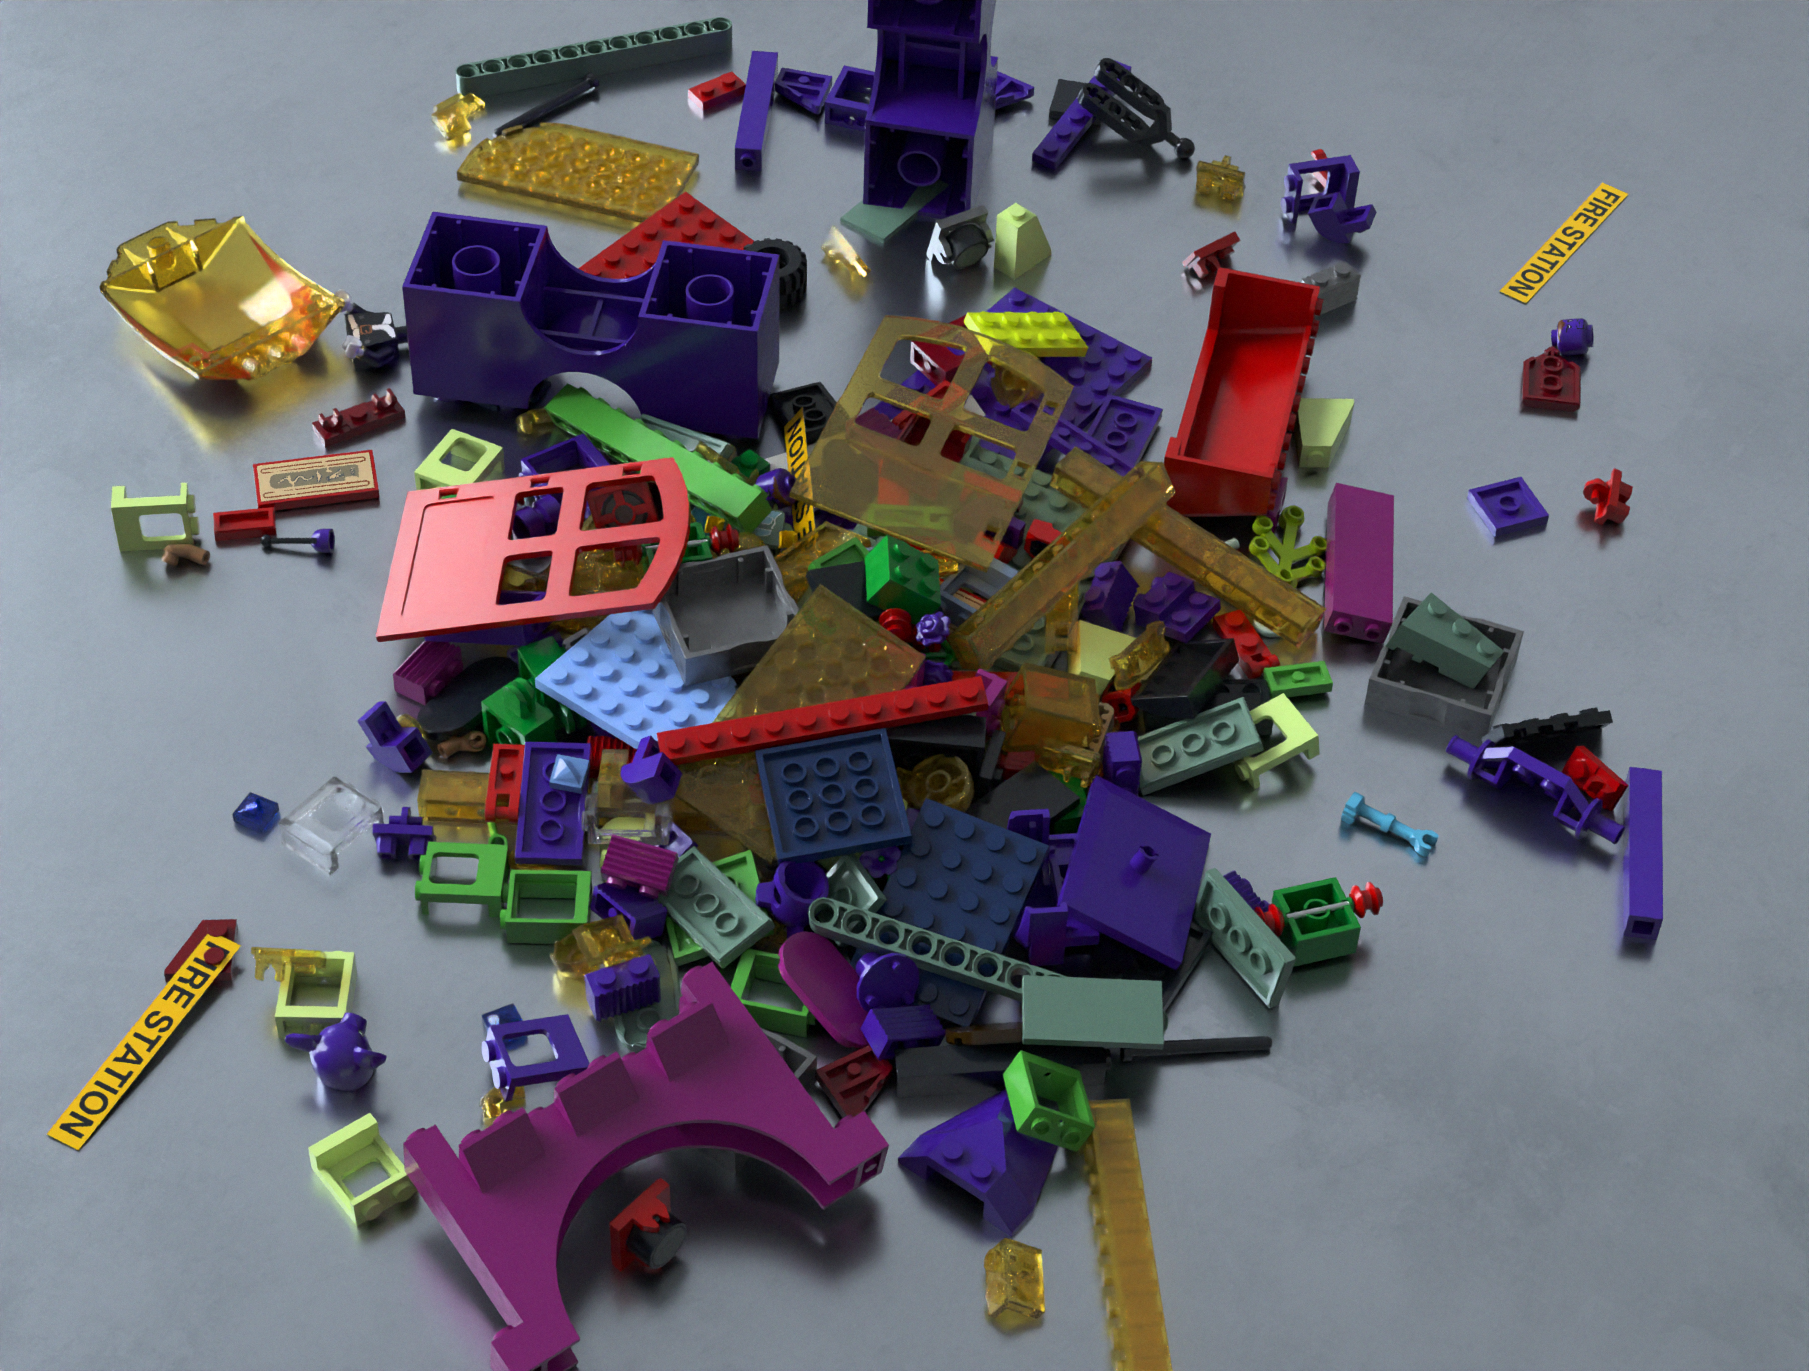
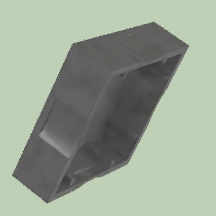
(724, 614)
(1432, 698)

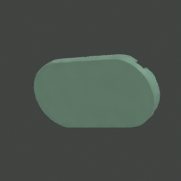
(635, 1025)

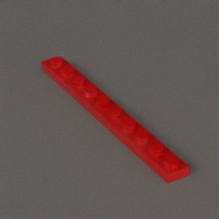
(823, 721)

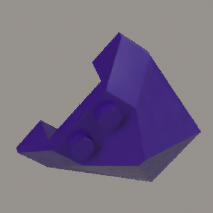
(986, 1159)

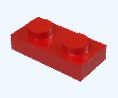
(717, 91)

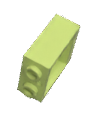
(301, 1018)

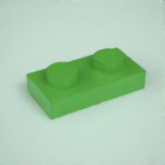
(1298, 679)

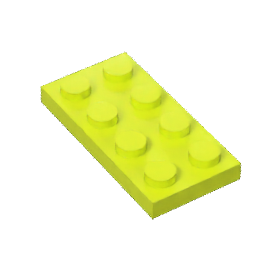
(1036, 332)

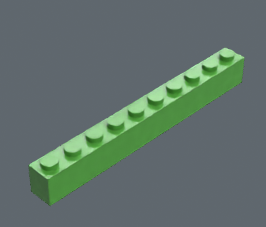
(633, 441)

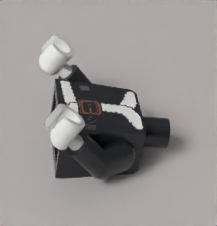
(370, 336)

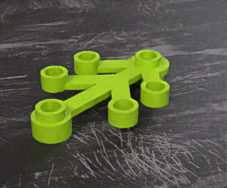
(1290, 521)

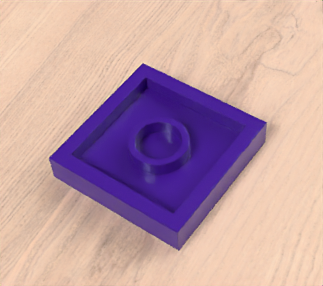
(1507, 506)

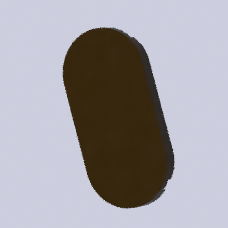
(985, 1033)

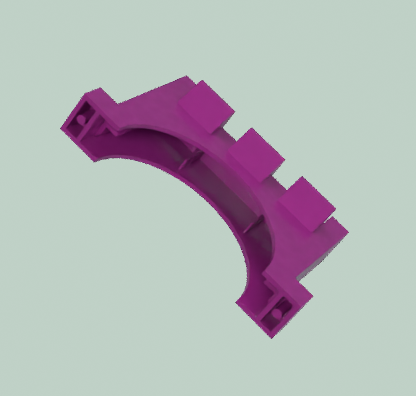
(696, 1085)

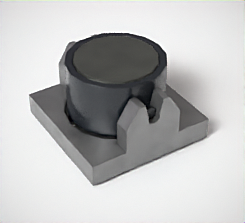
(961, 238)

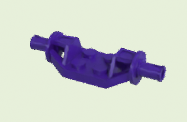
(1531, 772)

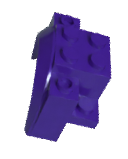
(1043, 925)

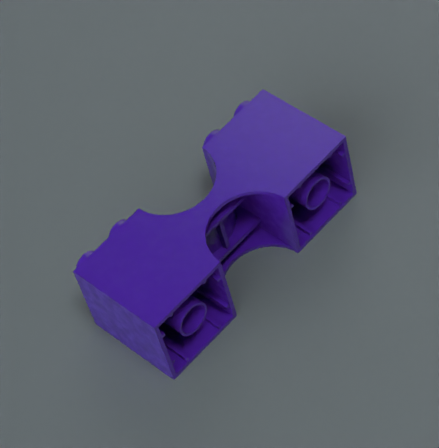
(930, 102)
(504, 310)

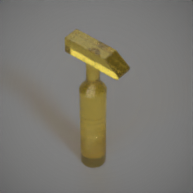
(713, 456)

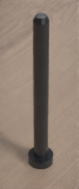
(589, 83)

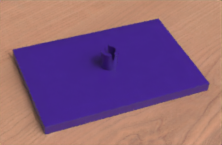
(1135, 872)

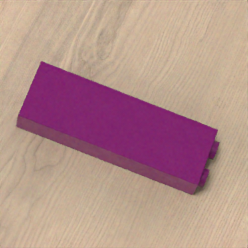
(1359, 563)

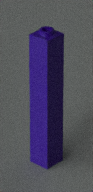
(756, 111)
(1643, 854)

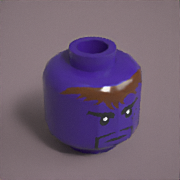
(1573, 337)
(778, 486)

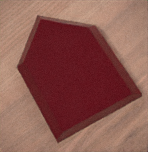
(1551, 382)

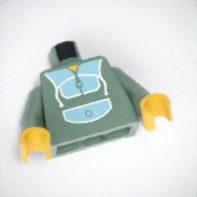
(771, 530)

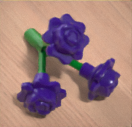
(933, 630)

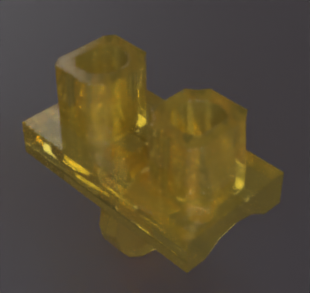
(1220, 175)

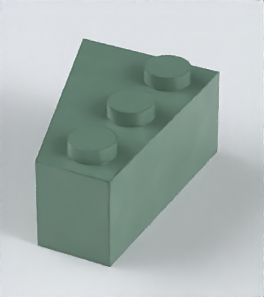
(1447, 641)

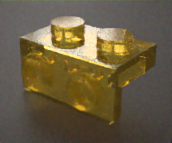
(608, 942)
(1014, 1279)

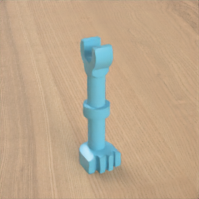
(1356, 806)

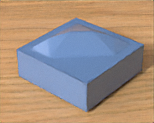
(569, 773)

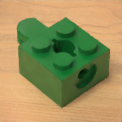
(532, 662)
(516, 717)

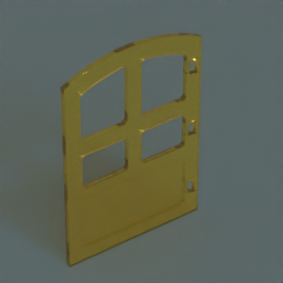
(913, 488)

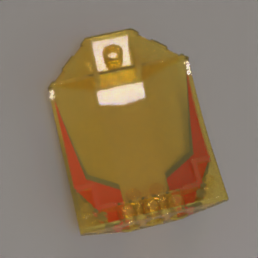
(216, 299)

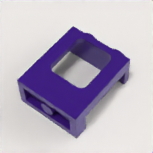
(1341, 177)
(562, 1039)

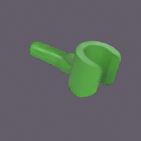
(496, 838)

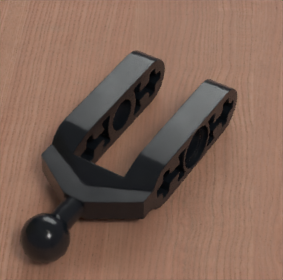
(1158, 111)

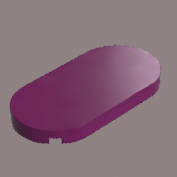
(824, 985)

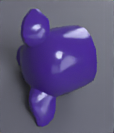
(792, 894)
(340, 1053)

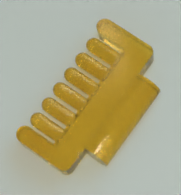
(467, 104)

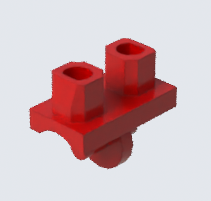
(1609, 497)

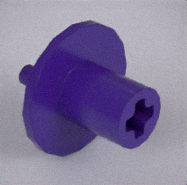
(886, 980)

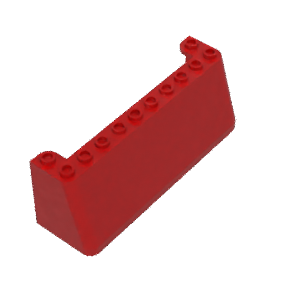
(1243, 396)

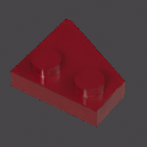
(213, 956)
(854, 1080)

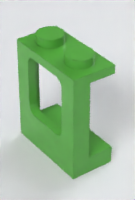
(488, 887)

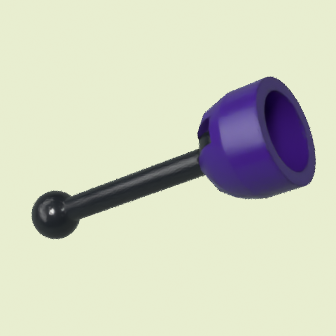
(322, 540)

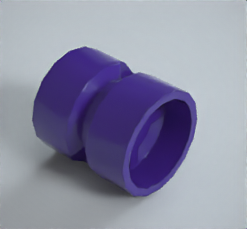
(537, 520)

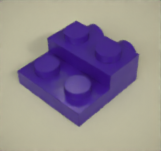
(1177, 604)

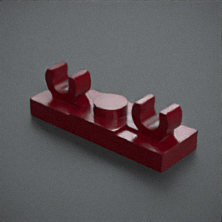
(358, 419)

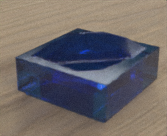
(255, 812)
(501, 1016)

